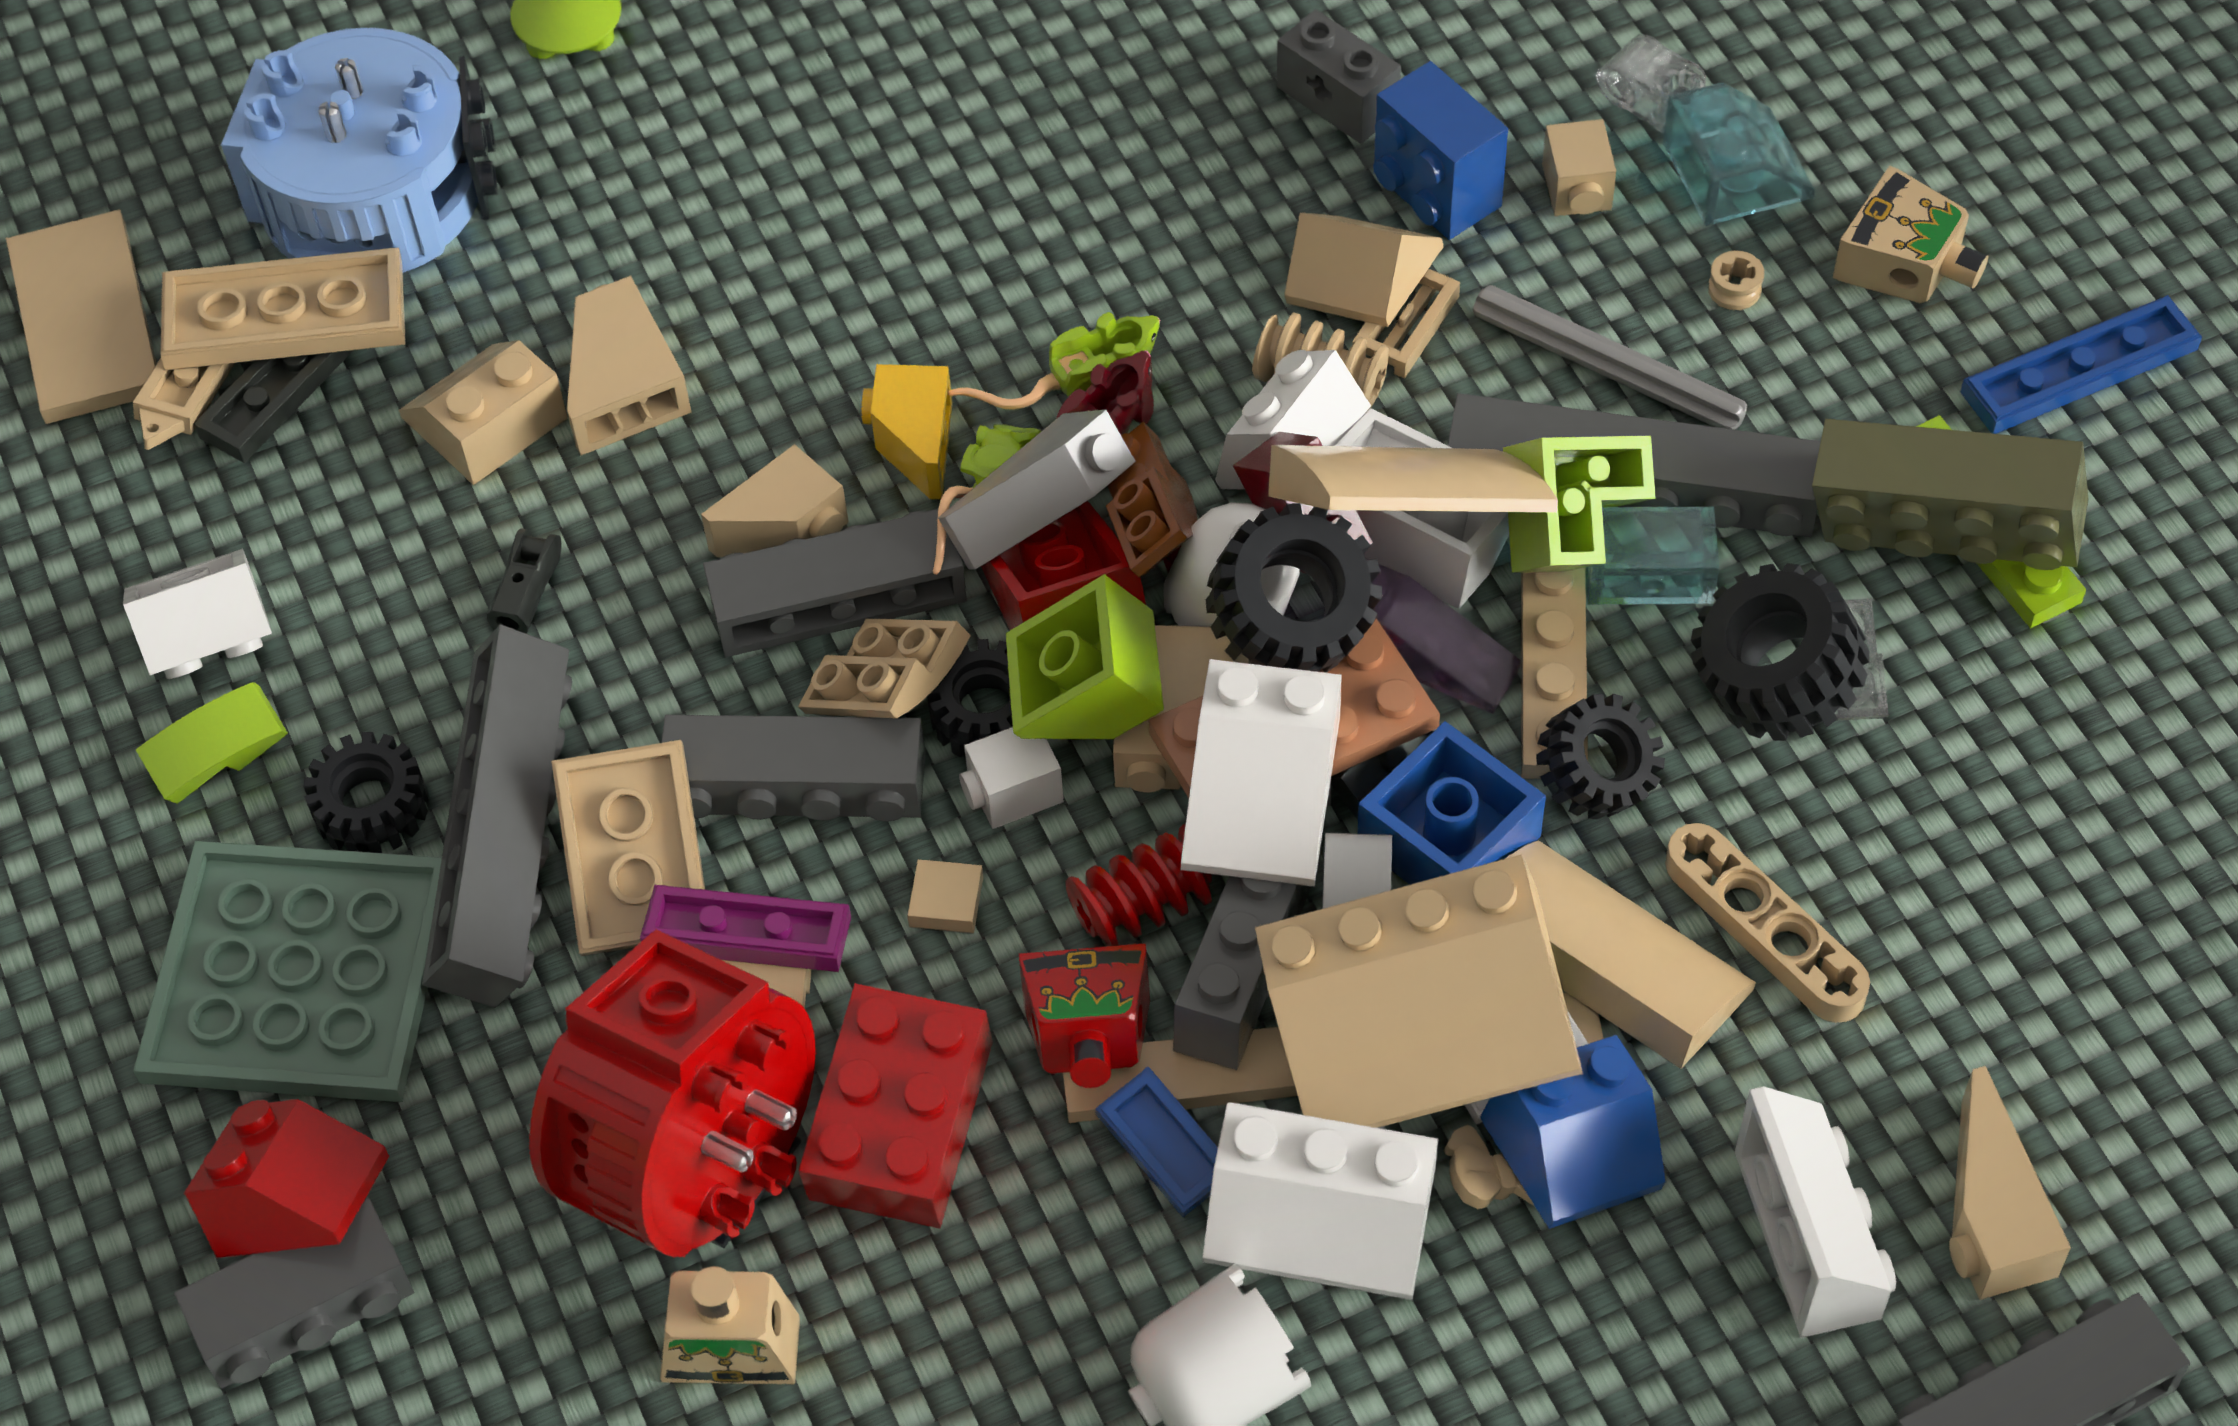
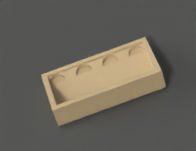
(1407, 479)
(1631, 962)

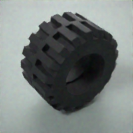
(1322, 552)
(1805, 684)

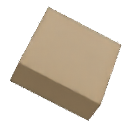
(945, 896)

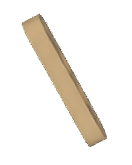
(1774, 915)

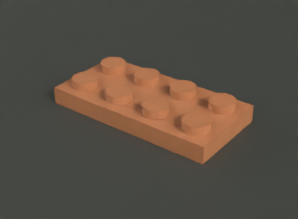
(1378, 710)

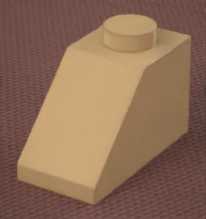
(775, 505)

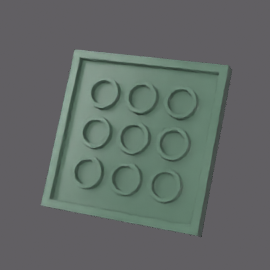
(292, 973)

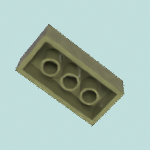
(1951, 493)

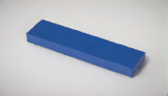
(2080, 364)

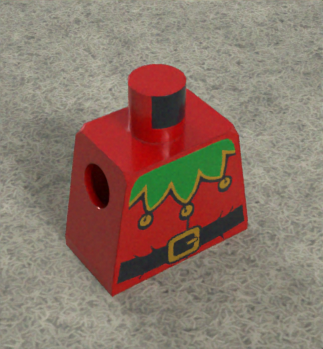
(1087, 1009)

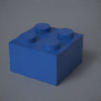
(1439, 150)
(1451, 808)

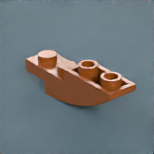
(1150, 503)

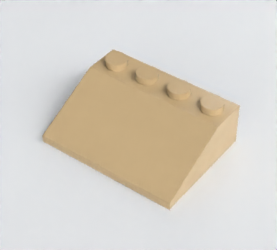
(1420, 997)

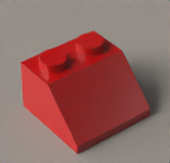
(282, 1179)

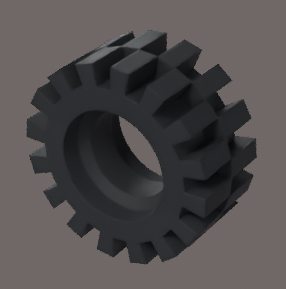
(970, 672)
(1628, 742)
(357, 765)

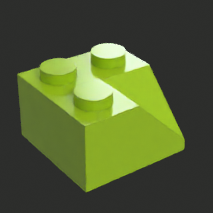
(1085, 666)

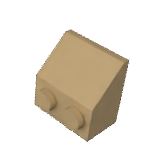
(488, 409)

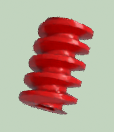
(1136, 889)

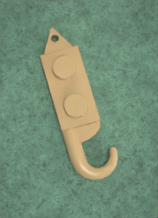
(176, 400)

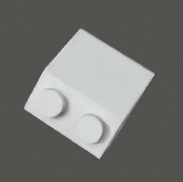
(1306, 397)
(197, 614)

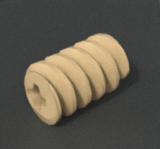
(1280, 341)

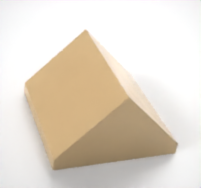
(1356, 267)

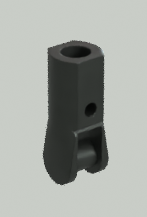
(524, 583)

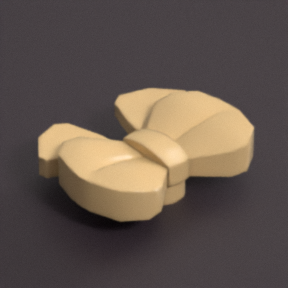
(1477, 1174)

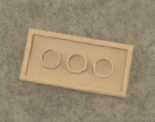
(282, 308)
(82, 315)

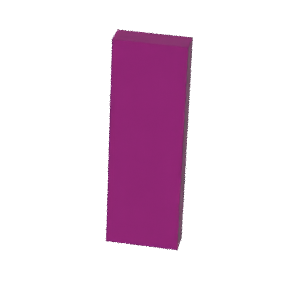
(752, 926)

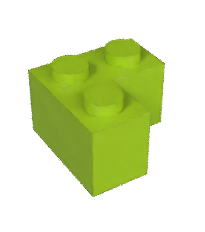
(1584, 478)

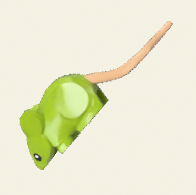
(1077, 353)
(980, 460)

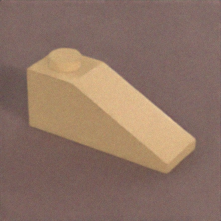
(2001, 1217)

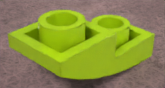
(205, 741)

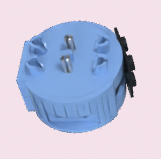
(361, 146)

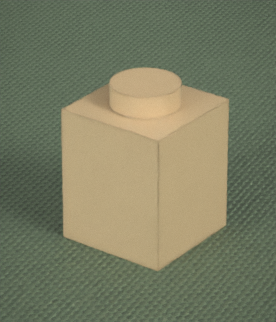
(1579, 167)

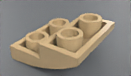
(886, 669)

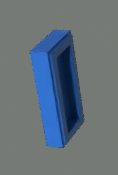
(1162, 1139)

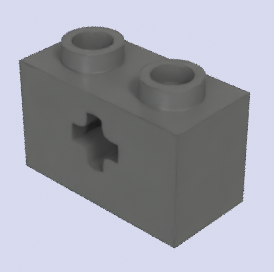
(1334, 73)

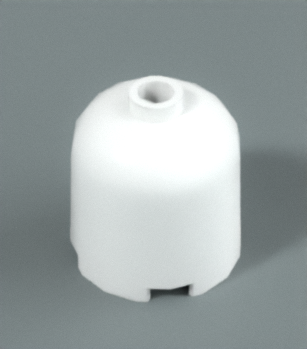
(1188, 577)
(1213, 1359)

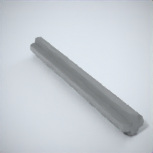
(1610, 358)

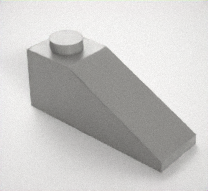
(1037, 485)

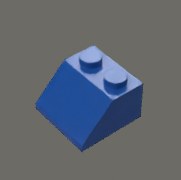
(1582, 1137)

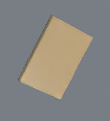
(623, 832)

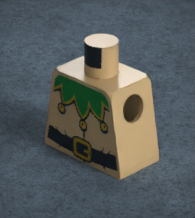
(1907, 241)
(729, 1329)

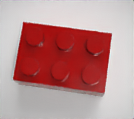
(896, 1105)

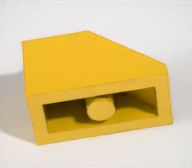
(911, 421)

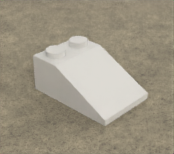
(1261, 772)

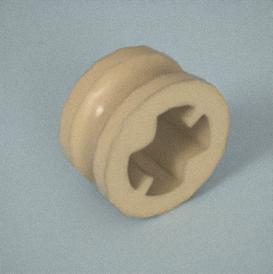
(1736, 295)

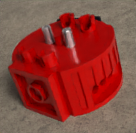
(673, 1097)

